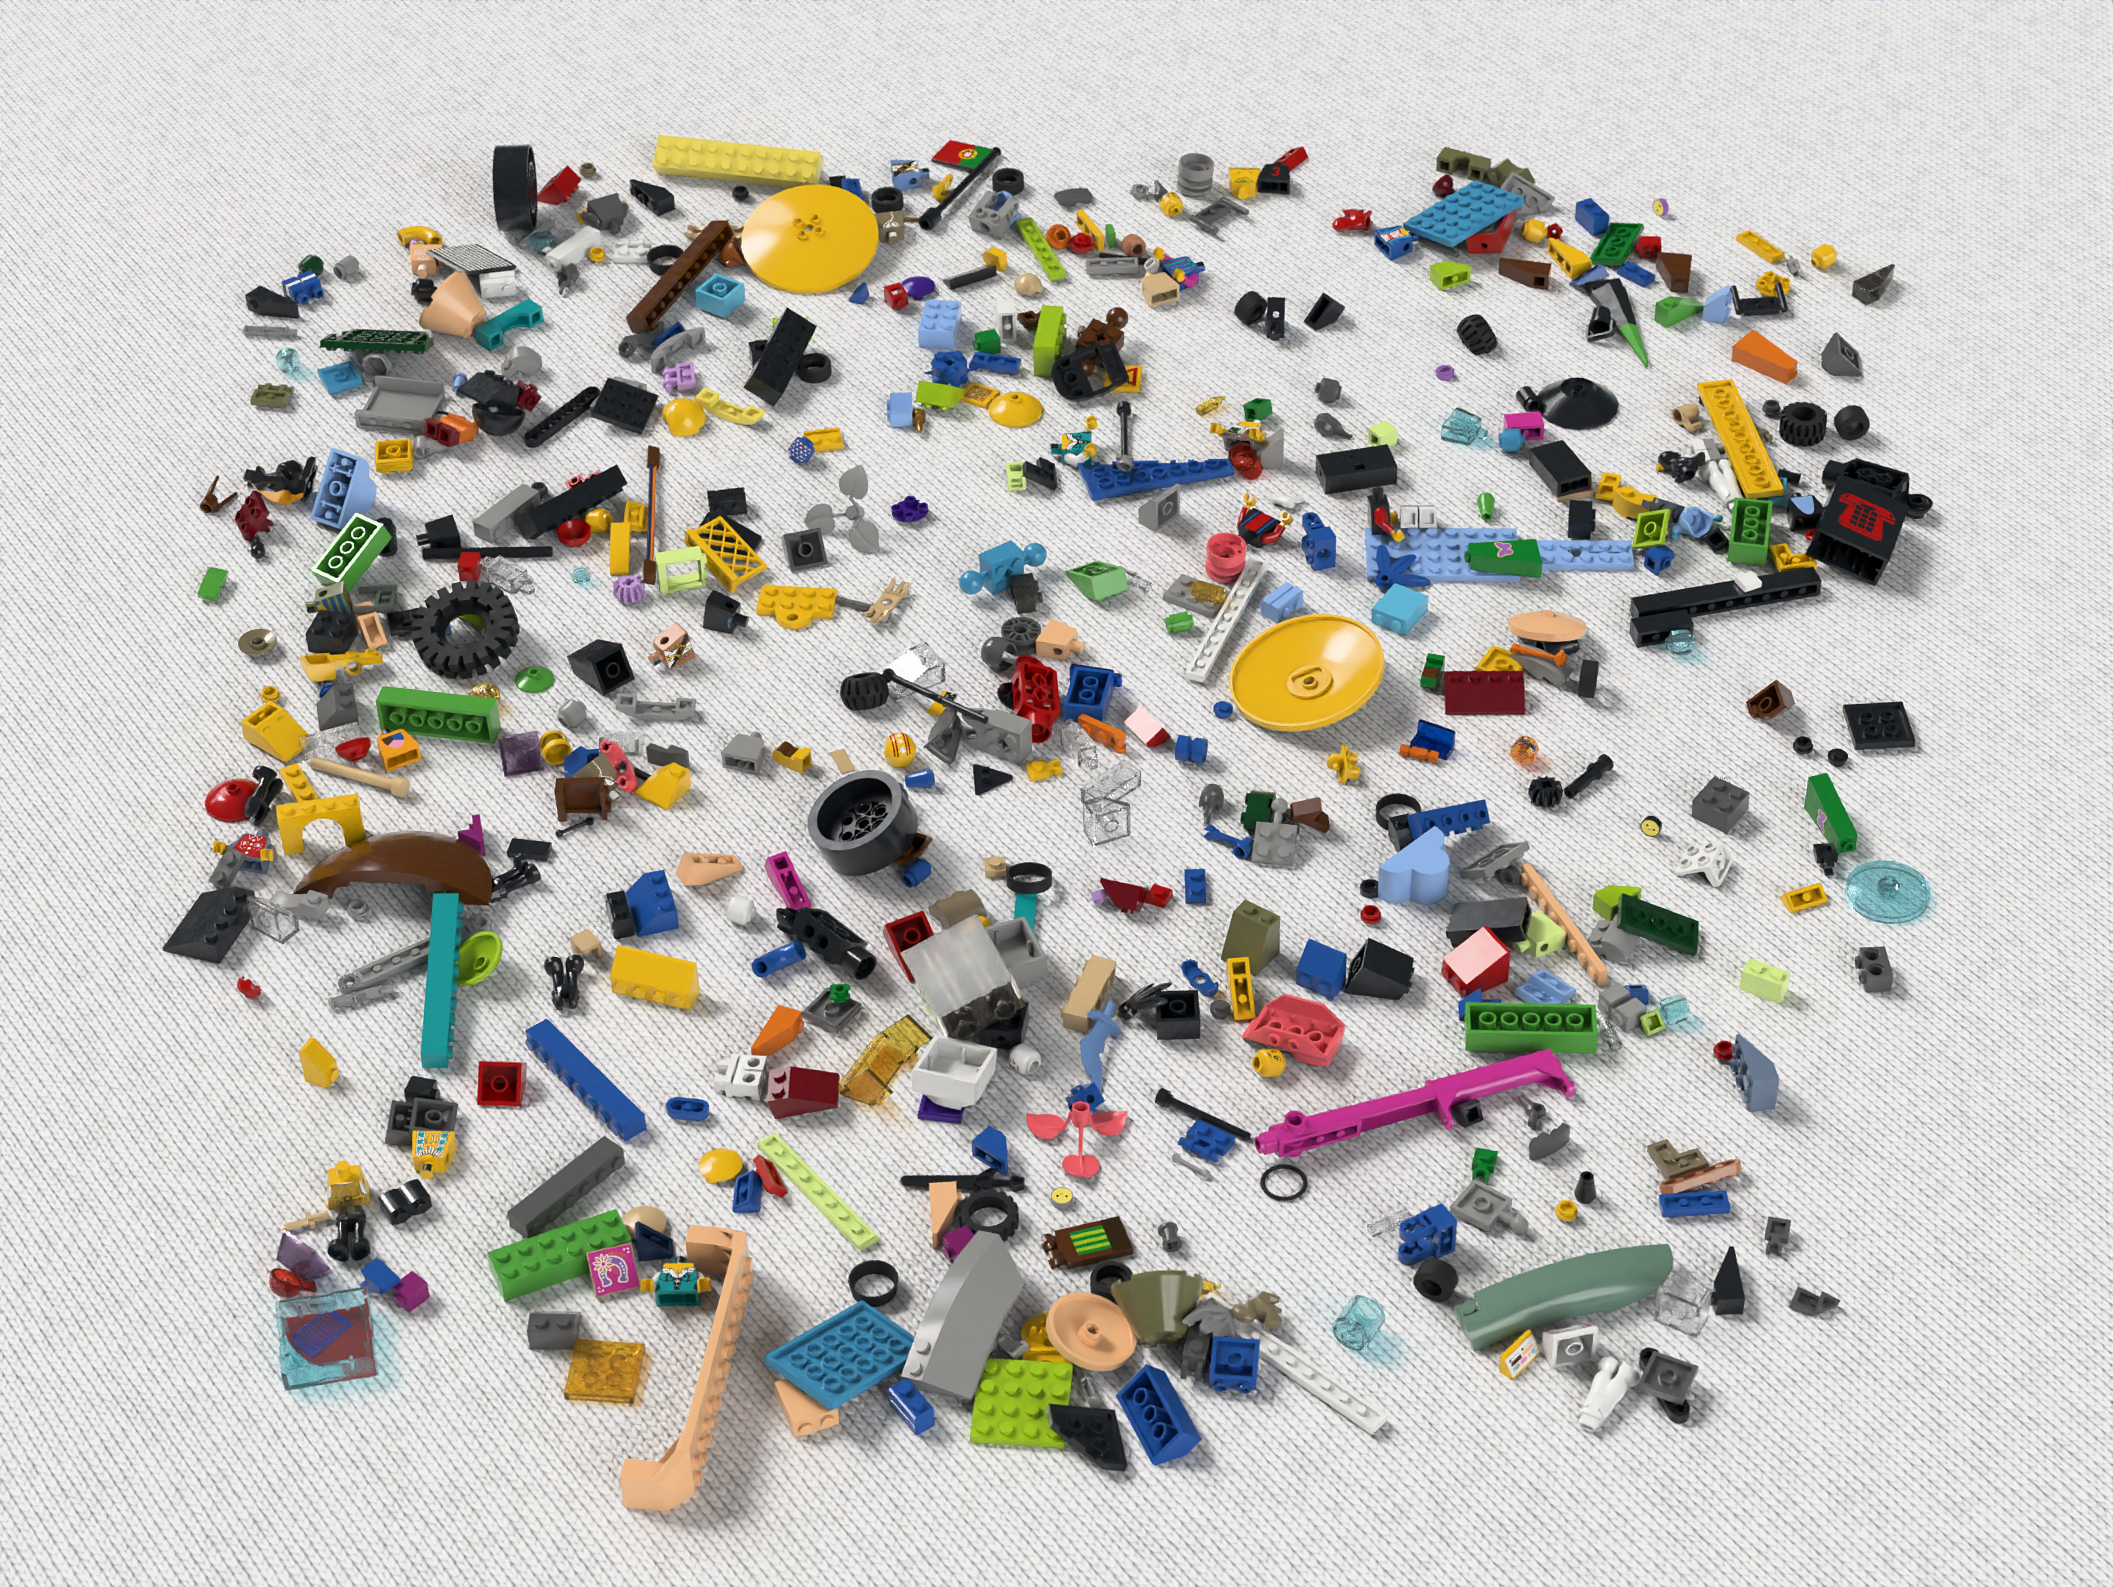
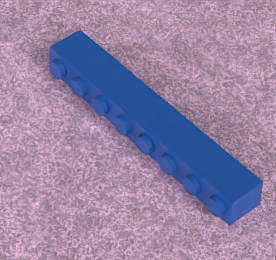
(585, 1080)

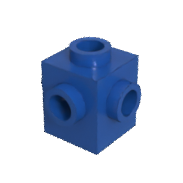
(1087, 1093)

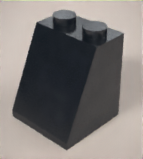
(602, 666)
(1379, 972)

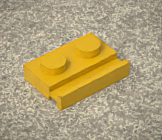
(825, 439)
(637, 515)

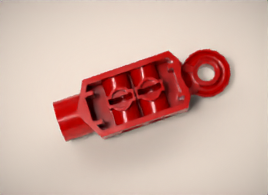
(1036, 696)

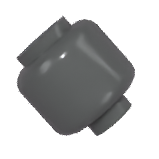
(1328, 390)

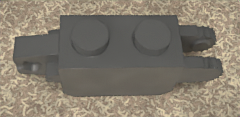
(1196, 1352)

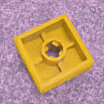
(393, 455)

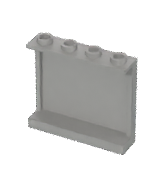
(400, 405)

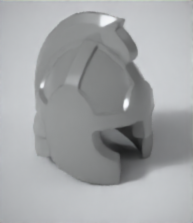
(377, 364)

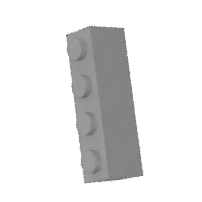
(501, 516)

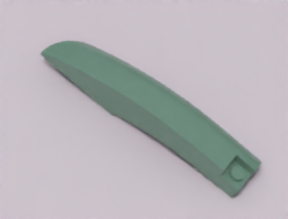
(1563, 1291)

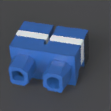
(303, 287)

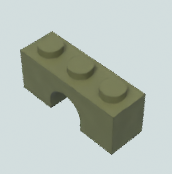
(1452, 160)

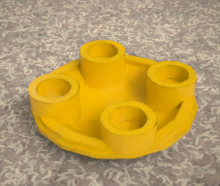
(1766, 284)
(720, 1165)

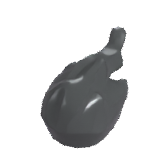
(567, 277)
(1327, 424)
(1211, 796)

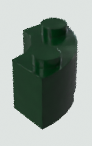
(1257, 808)

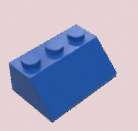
(652, 904)

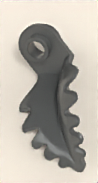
(631, 342)

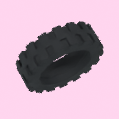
(990, 1199)

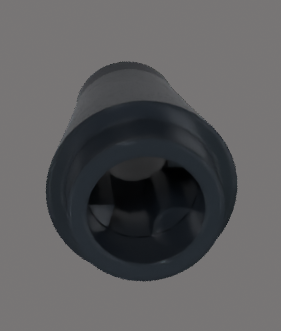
(1585, 1190)

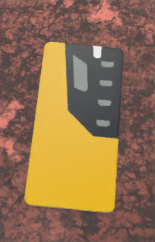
(936, 708)

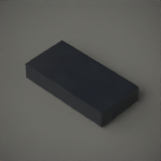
(530, 849)

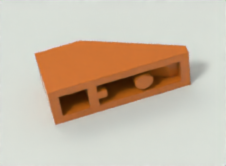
(779, 1031)

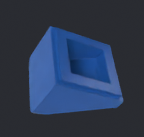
(1639, 992)

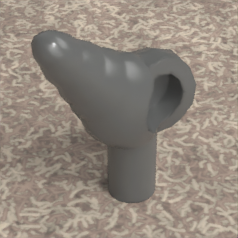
(1159, 190)
(1532, 1110)

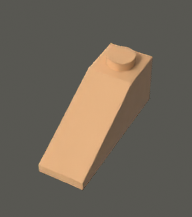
(704, 868)
(943, 1208)

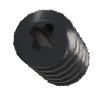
(391, 547)

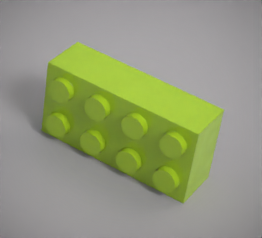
(1049, 339)

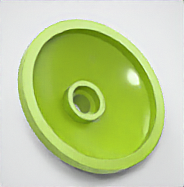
(479, 958)

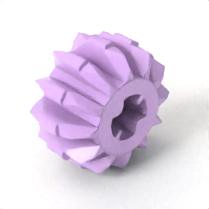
(629, 589)

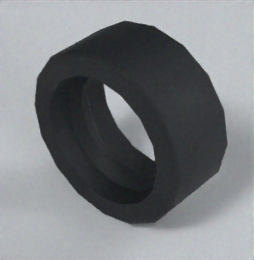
(1008, 174)
(887, 193)
(814, 360)
(1588, 678)
(1105, 1270)

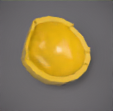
(684, 417)

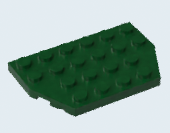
(379, 340)

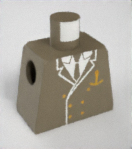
(890, 226)
(601, 768)

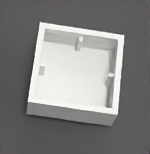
(954, 1071)

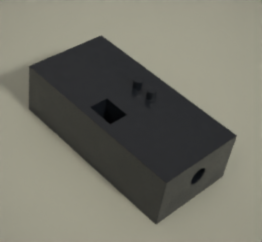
(1356, 469)

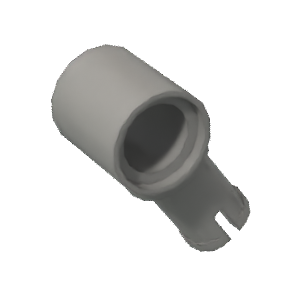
(424, 447)

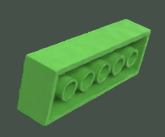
(439, 714)
(1530, 1027)
(554, 1254)

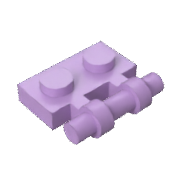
(683, 375)

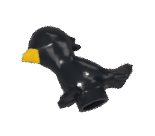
(1682, 467)

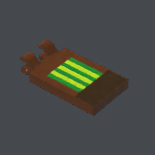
(1087, 1243)

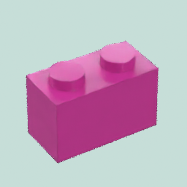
(1529, 424)

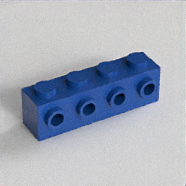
(1450, 818)

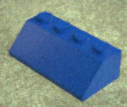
(1158, 1416)

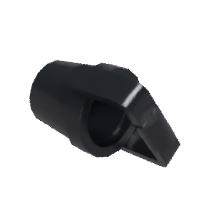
(1600, 325)

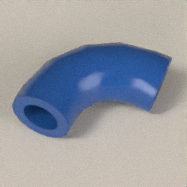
(778, 959)

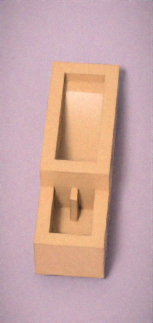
(370, 628)

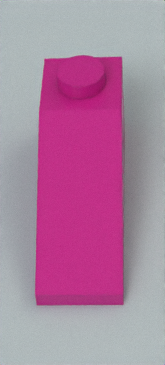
(786, 881)

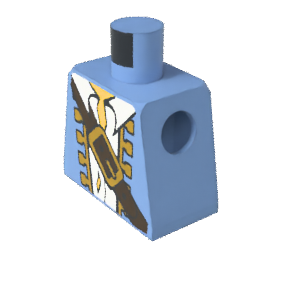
(907, 174)

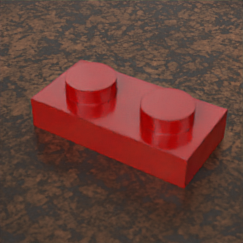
(772, 1181)

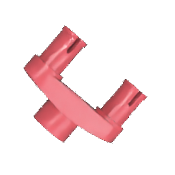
(627, 780)

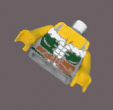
(1242, 432)

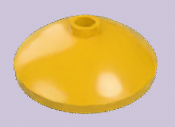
(1015, 409)

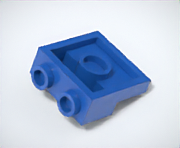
(1234, 1364)

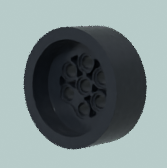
(515, 187)
(862, 822)

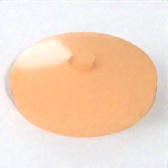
(1547, 626)
(1090, 1331)

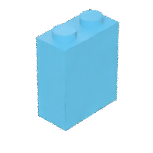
(1399, 609)

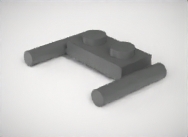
(1215, 212)
(384, 601)

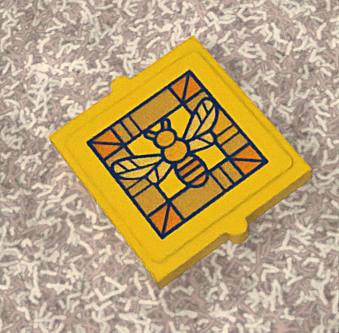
(979, 395)

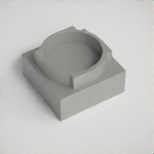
(1019, 950)

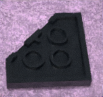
(1091, 1432)

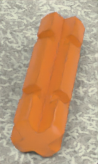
(1419, 753)

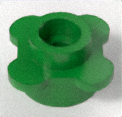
(839, 993)

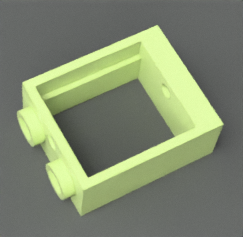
(681, 582)

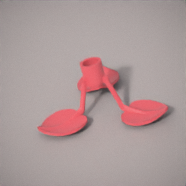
(1106, 1123)

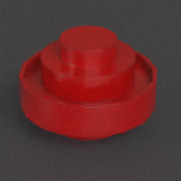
(1081, 243)

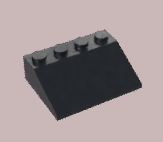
(211, 925)

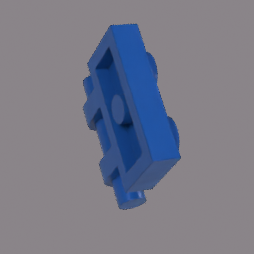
(1208, 1136)

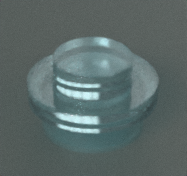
(581, 576)

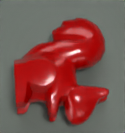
(1353, 220)

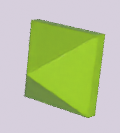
(1652, 1022)

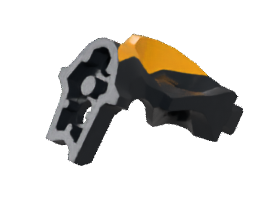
(280, 489)

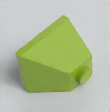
(1651, 529)

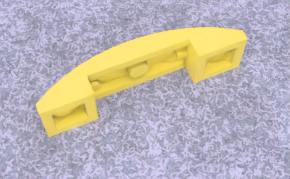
(711, 402)

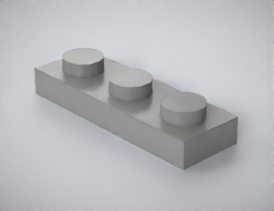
(1112, 265)

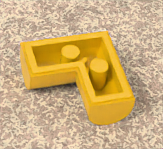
(1786, 561)

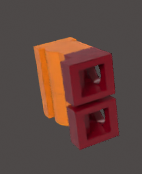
(451, 428)

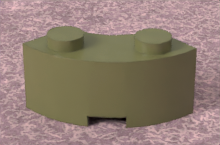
(1502, 170)

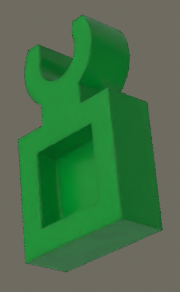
(1484, 1163)

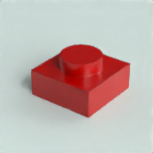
(1159, 896)

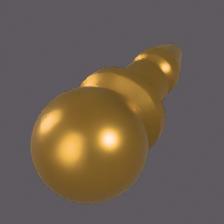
(918, 418)

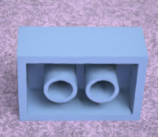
(939, 324)

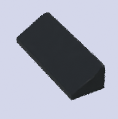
(970, 277)

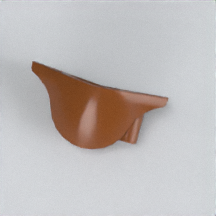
(731, 254)

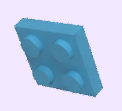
(340, 377)

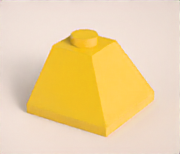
(665, 785)

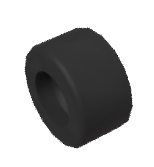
(1250, 307)
(1851, 422)
(1435, 1279)

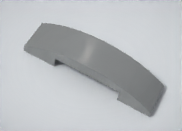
(674, 345)
(655, 710)

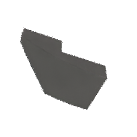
(1811, 1304)

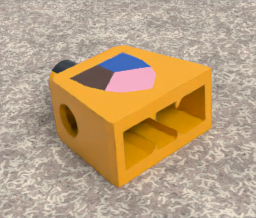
(397, 749)

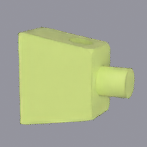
(1542, 936)

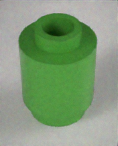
(1179, 622)

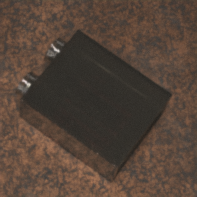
(963, 979)

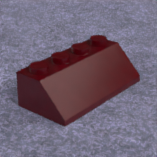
(1484, 692)

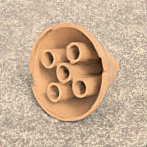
(454, 308)

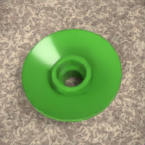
(534, 679)

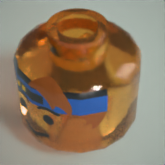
(1524, 750)

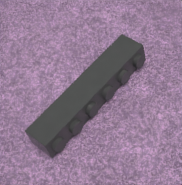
(566, 1187)

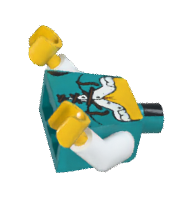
(1077, 446)
(677, 1284)

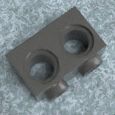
(1874, 969)

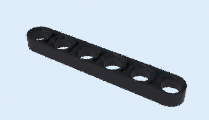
(561, 416)

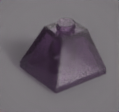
(520, 753)

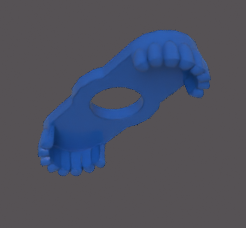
(1191, 971)

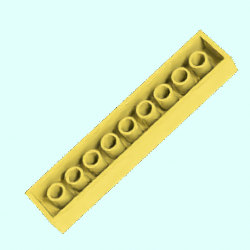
(736, 162)

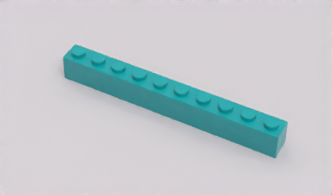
(441, 981)

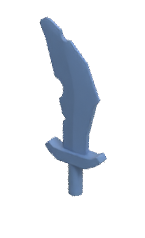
(1094, 1043)

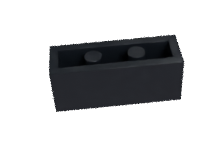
(1656, 628)

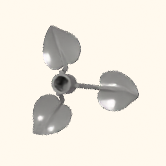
(865, 536)

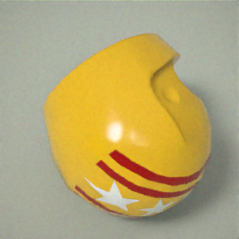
(899, 750)

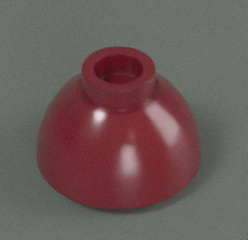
(1444, 186)

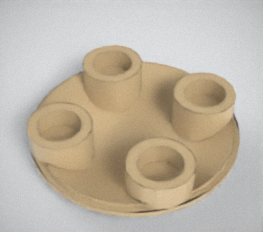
(647, 1215)

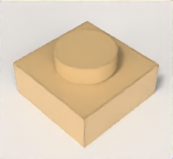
(995, 867)

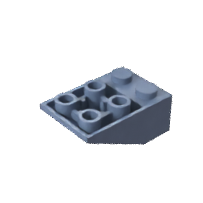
(1754, 1076)

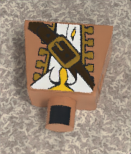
(672, 647)

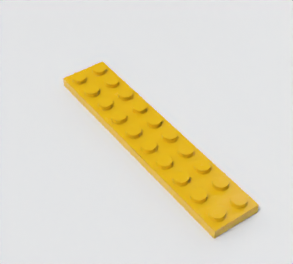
(1740, 439)

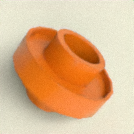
(1058, 237)

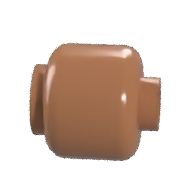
(1133, 245)

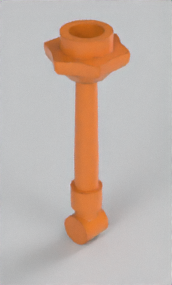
(1560, 658)

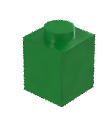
(987, 342)

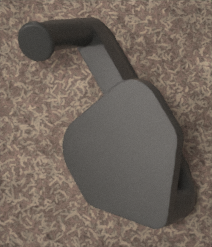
(950, 726)

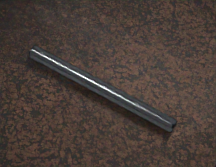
(493, 552)

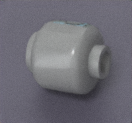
(572, 713)

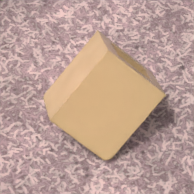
(585, 942)

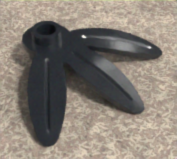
(1142, 1000)

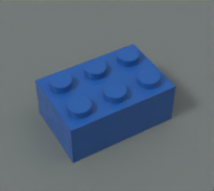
(1089, 694)

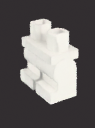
(743, 1076)

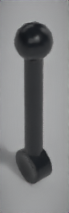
(589, 821)

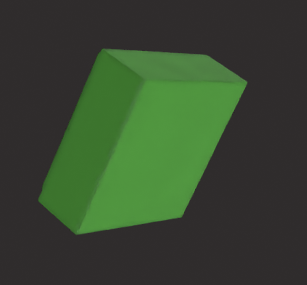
(1110, 235)

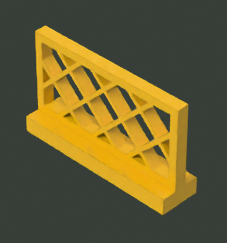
(722, 570)

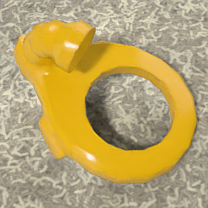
(939, 190)

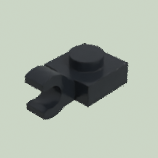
(1826, 854)

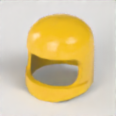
(554, 747)

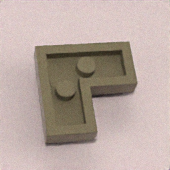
(1675, 1164)

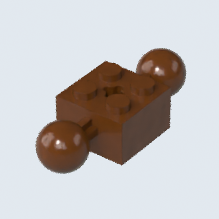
(1103, 333)

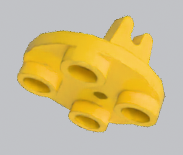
(1035, 1331)

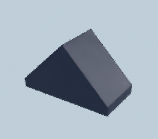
(652, 1244)

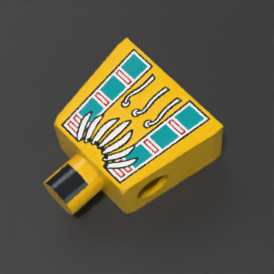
(432, 1151)

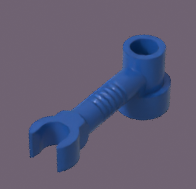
(1241, 847)

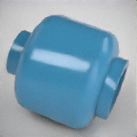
(1511, 440)

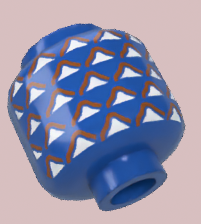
(801, 450)

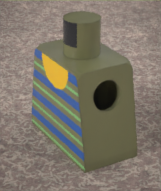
(331, 598)

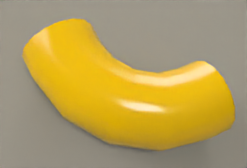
(423, 233)

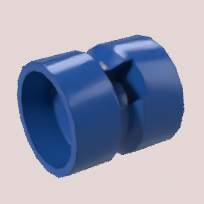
(1191, 749)

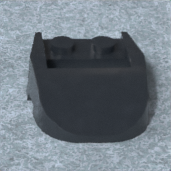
(1071, 378)

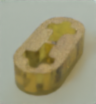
(1208, 592)

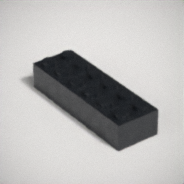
(780, 356)
(571, 503)

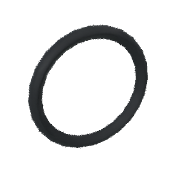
(1281, 1198)

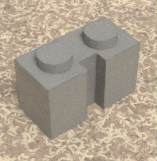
(1621, 1007)

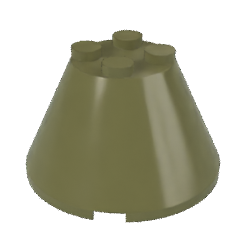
(1158, 1304)

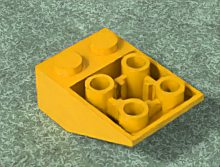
(273, 731)

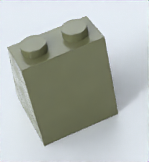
(1254, 935)

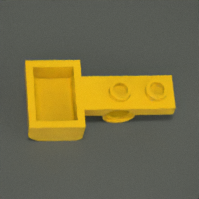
(323, 666)

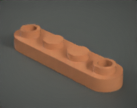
(1708, 1175)

